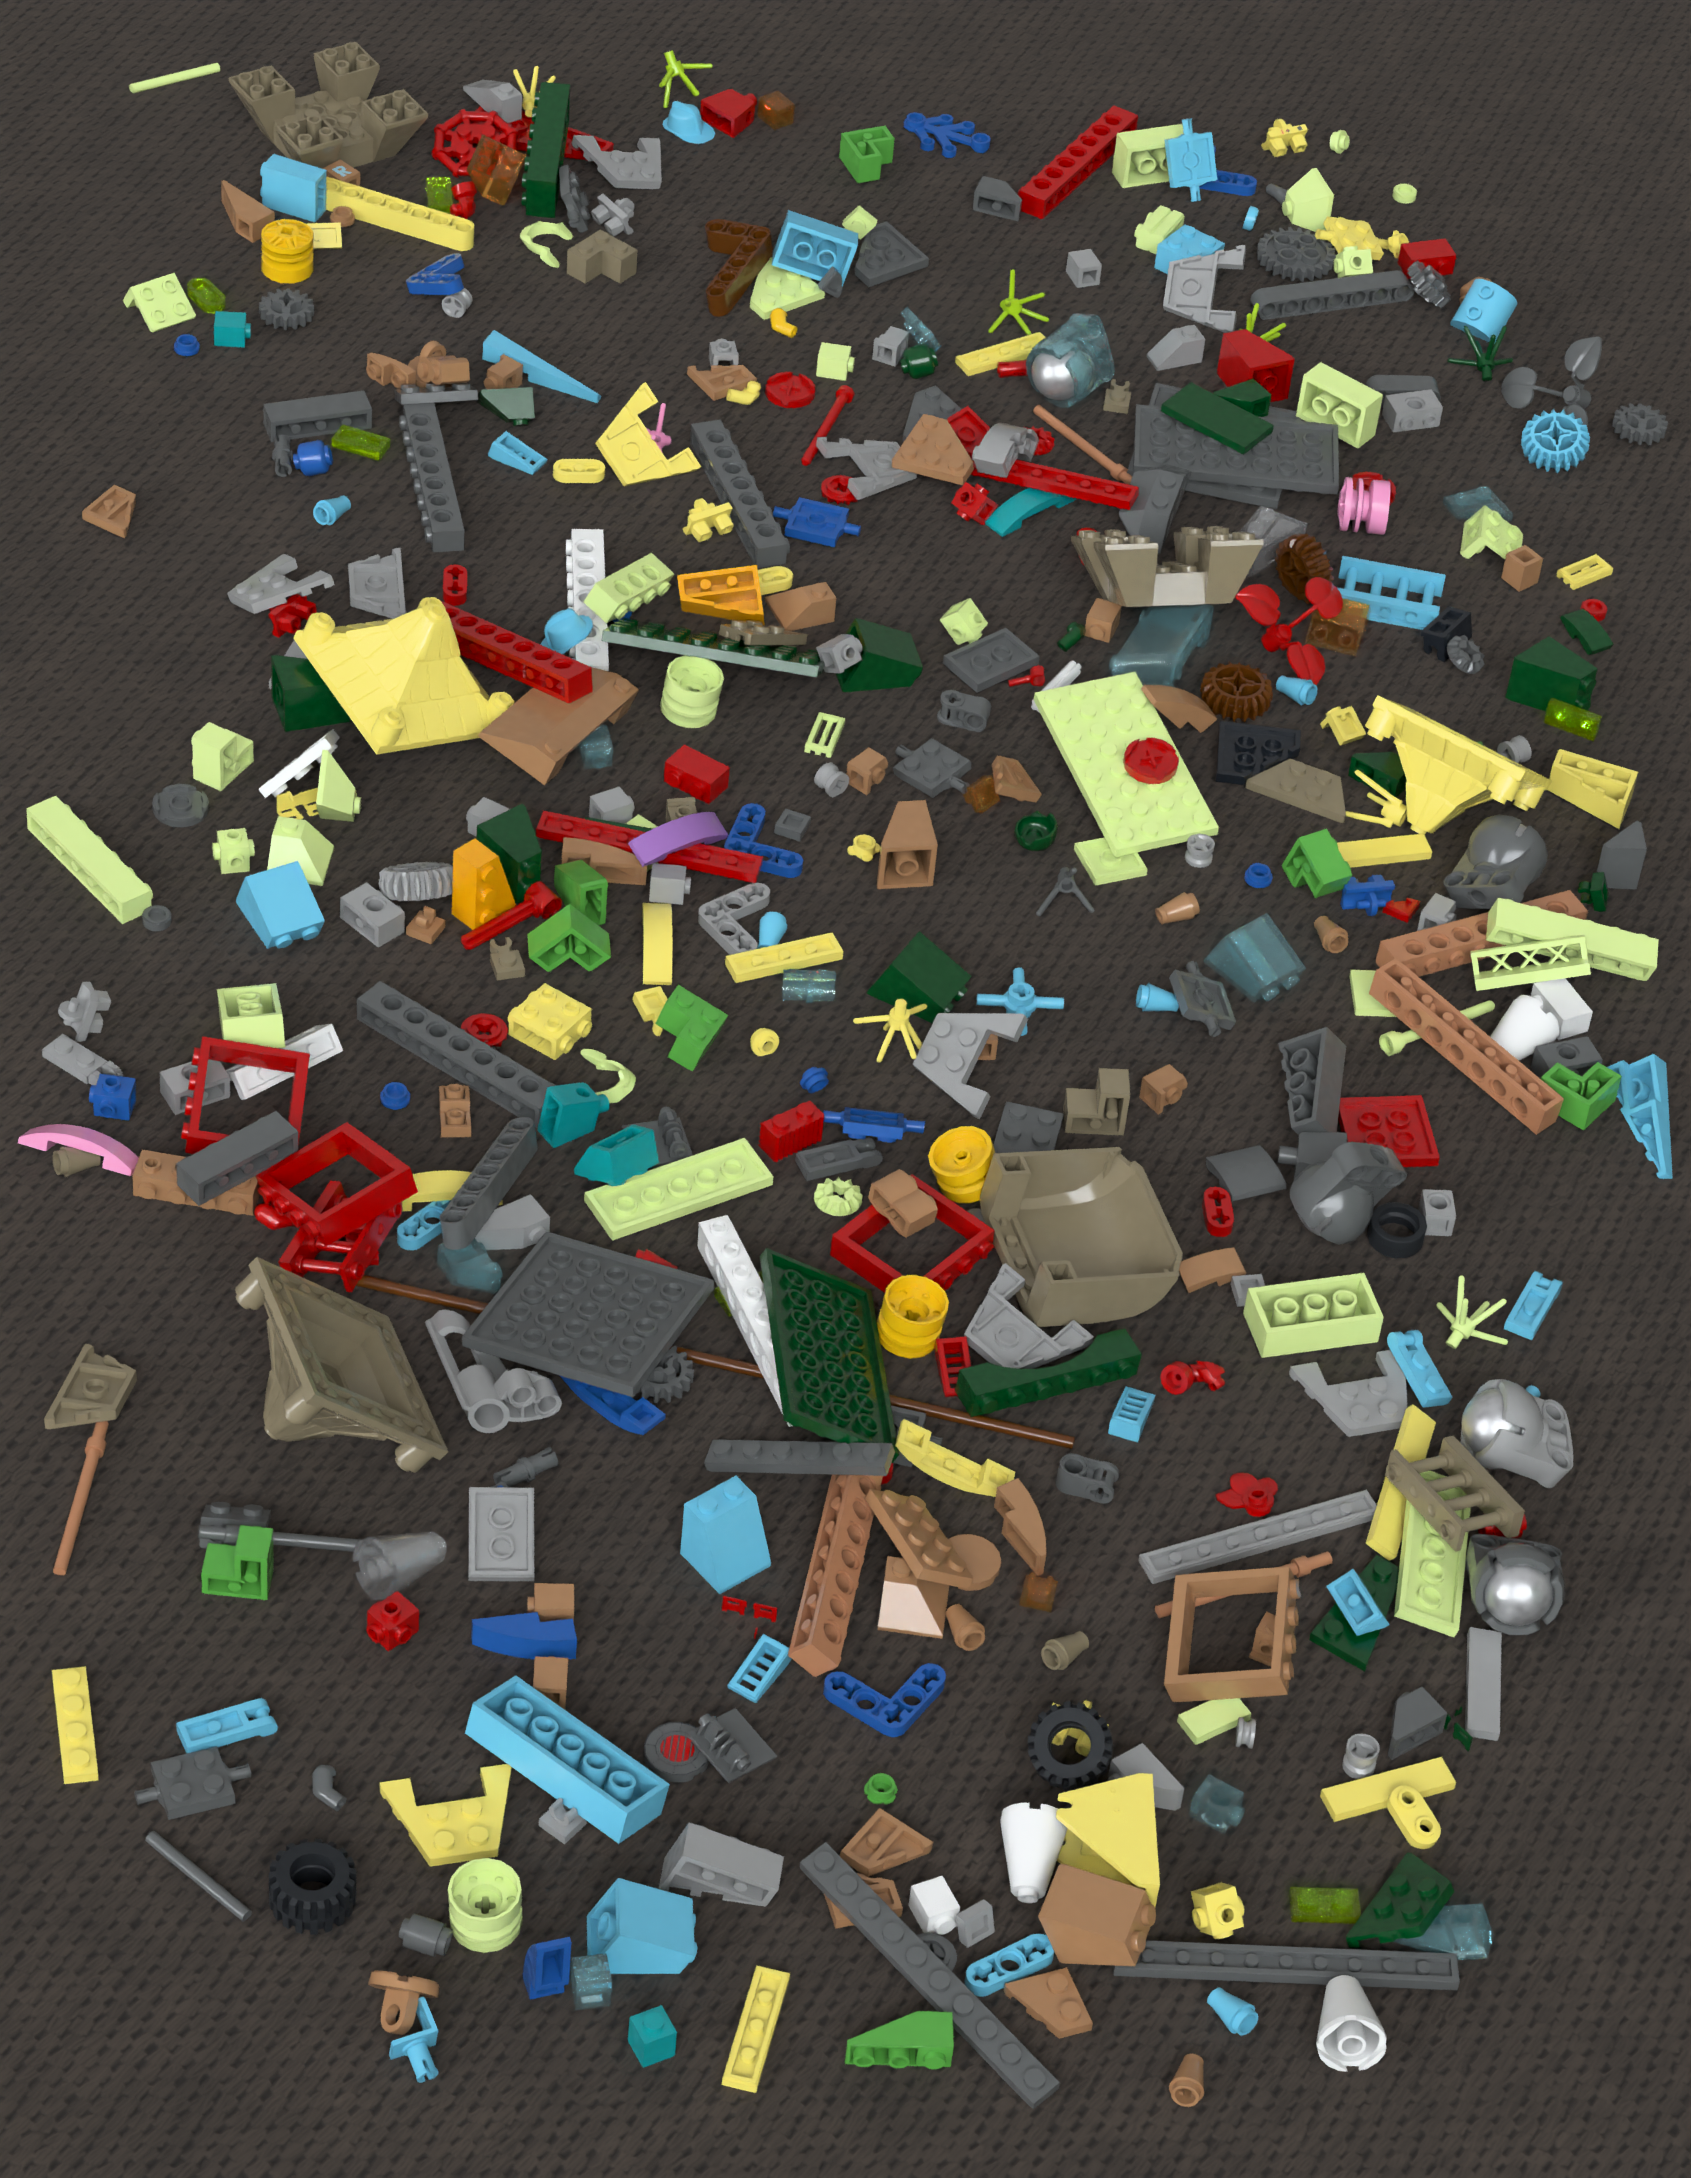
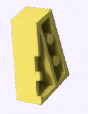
(1593, 785)

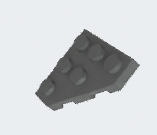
(887, 256)
(930, 402)

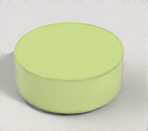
(1404, 193)

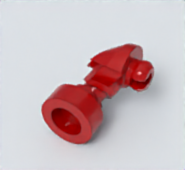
(465, 195)
(1180, 1377)

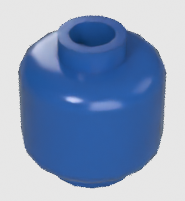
(313, 458)

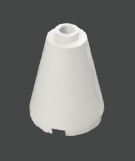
(1525, 1027)
(1031, 1848)
(1349, 2027)

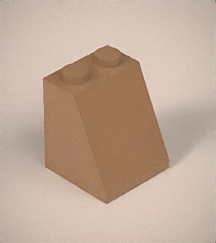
(908, 848)
(1095, 1918)

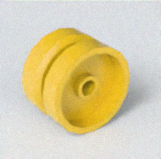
(961, 1162)

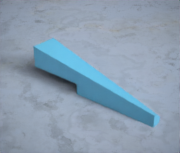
(537, 369)
(1646, 1108)

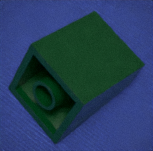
(886, 661)
(1551, 672)
(302, 695)
(516, 844)
(920, 977)

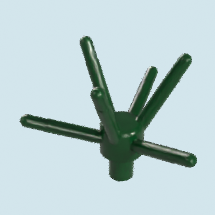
(1485, 361)

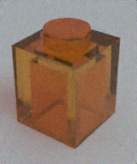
(776, 110)

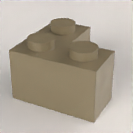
(602, 255)
(1099, 1109)

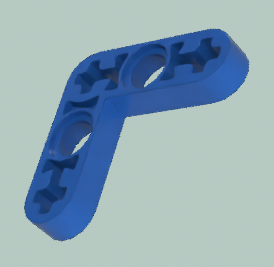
(1235, 183)
(438, 277)
(748, 843)
(884, 1707)

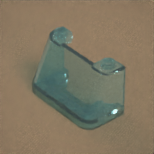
(1163, 642)

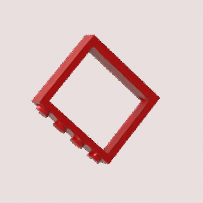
(247, 1055)
(393, 1187)
(847, 1242)

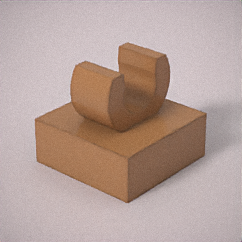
(425, 926)

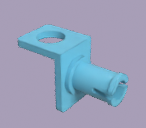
(417, 2044)

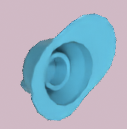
(687, 124)
(566, 630)

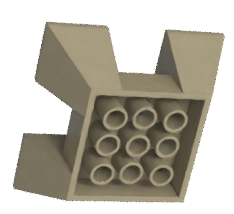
(337, 119)
(1206, 567)

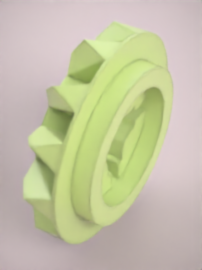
(834, 1204)

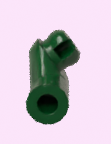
(1074, 633)

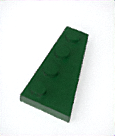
(1335, 1631)

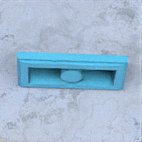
(1357, 1603)

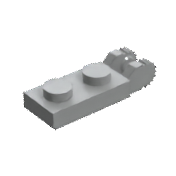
(78, 1060)

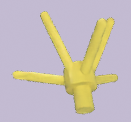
(528, 98)
(897, 1020)

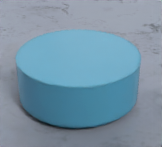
(1250, 218)

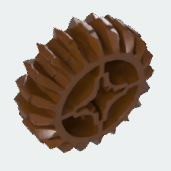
(1299, 561)
(1236, 691)

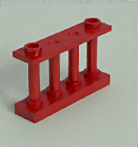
(302, 1249)

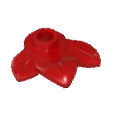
(1249, 1493)

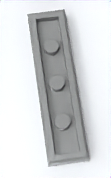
(1483, 1683)

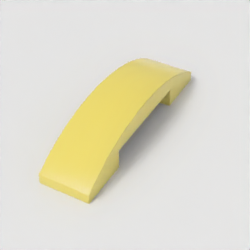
(657, 943)
(436, 1187)
(947, 1465)

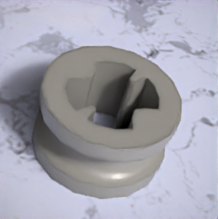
(1245, 1732)

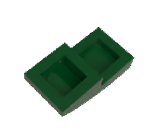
(1588, 630)

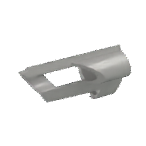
(487, 1389)

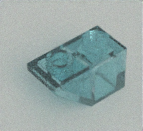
(470, 1267)

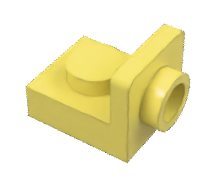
(1344, 725)

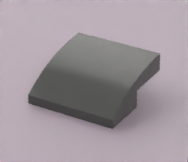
(1246, 1172)

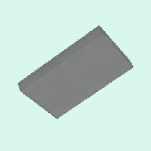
(501, 1534)

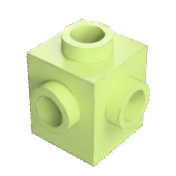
(1353, 262)
(964, 622)
(233, 845)

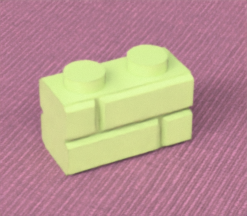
(1157, 228)

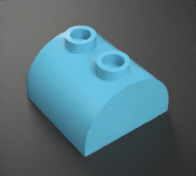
(1484, 309)

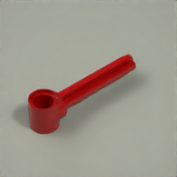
(538, 902)

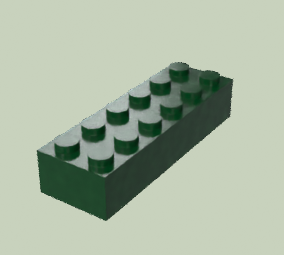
(546, 149)

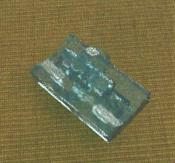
(808, 985)

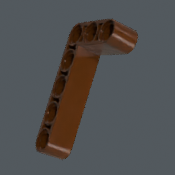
(749, 251)

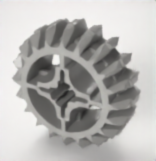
(416, 881)

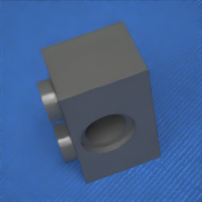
(1573, 1054)

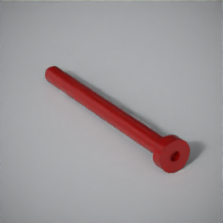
(844, 395)

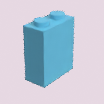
(293, 187)

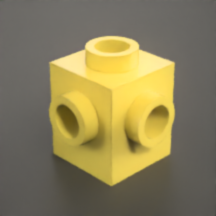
(1217, 1910)

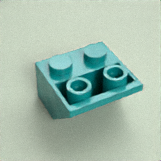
(619, 1156)

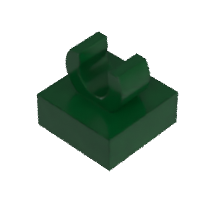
(1596, 890)

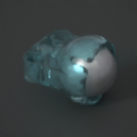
(1071, 361)

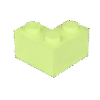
(219, 755)

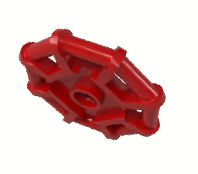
(467, 135)

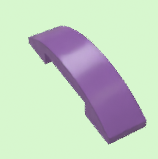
(677, 835)

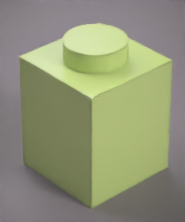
(834, 361)

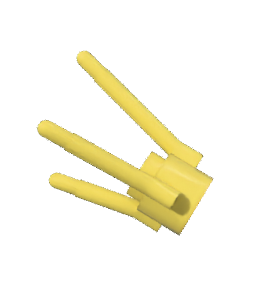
(1393, 809)

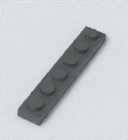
(799, 1457)

